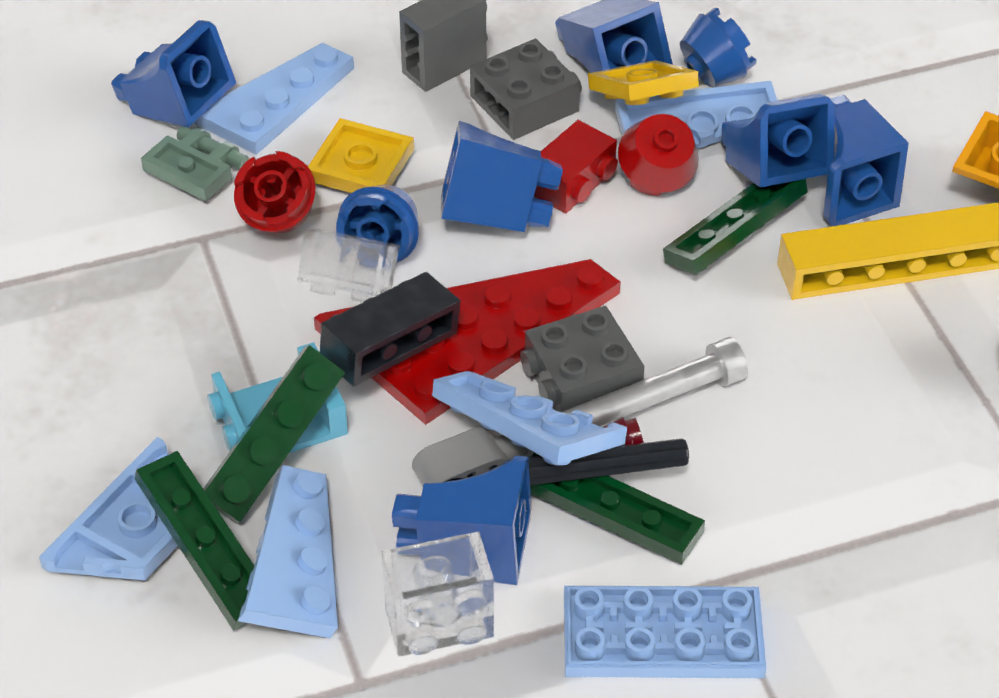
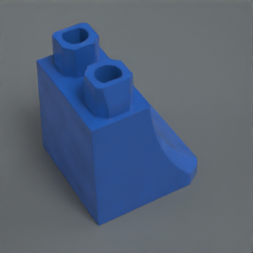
(615, 34)
(178, 78)
(783, 140)
(866, 164)
(495, 182)
(488, 503)

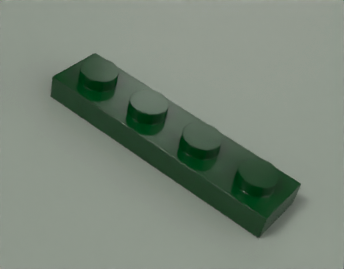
(731, 225)
(272, 433)
(627, 513)
(198, 532)

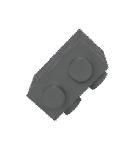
(441, 39)
(525, 88)
(580, 358)

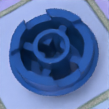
(716, 49)
(381, 215)

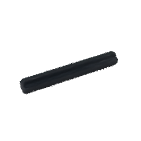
(613, 462)

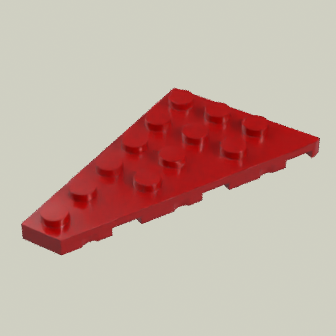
(493, 328)

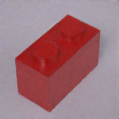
(586, 161)

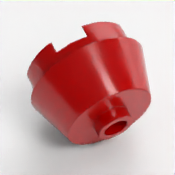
(658, 154)
(274, 192)

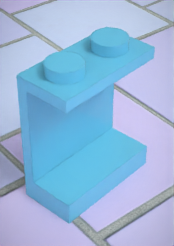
(241, 406)

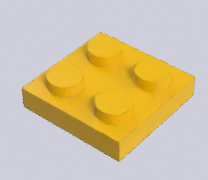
(643, 80)
(360, 156)

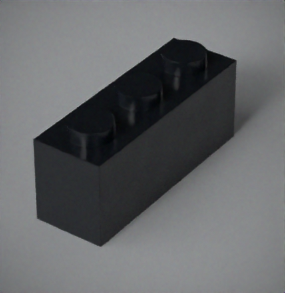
(390, 327)

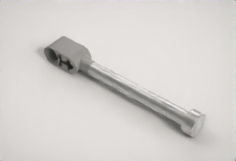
(478, 451)

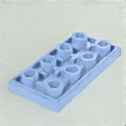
(663, 632)

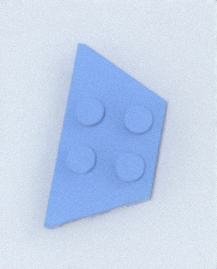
(117, 532)

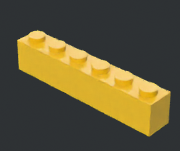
(890, 251)

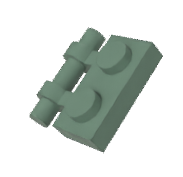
(187, 165)

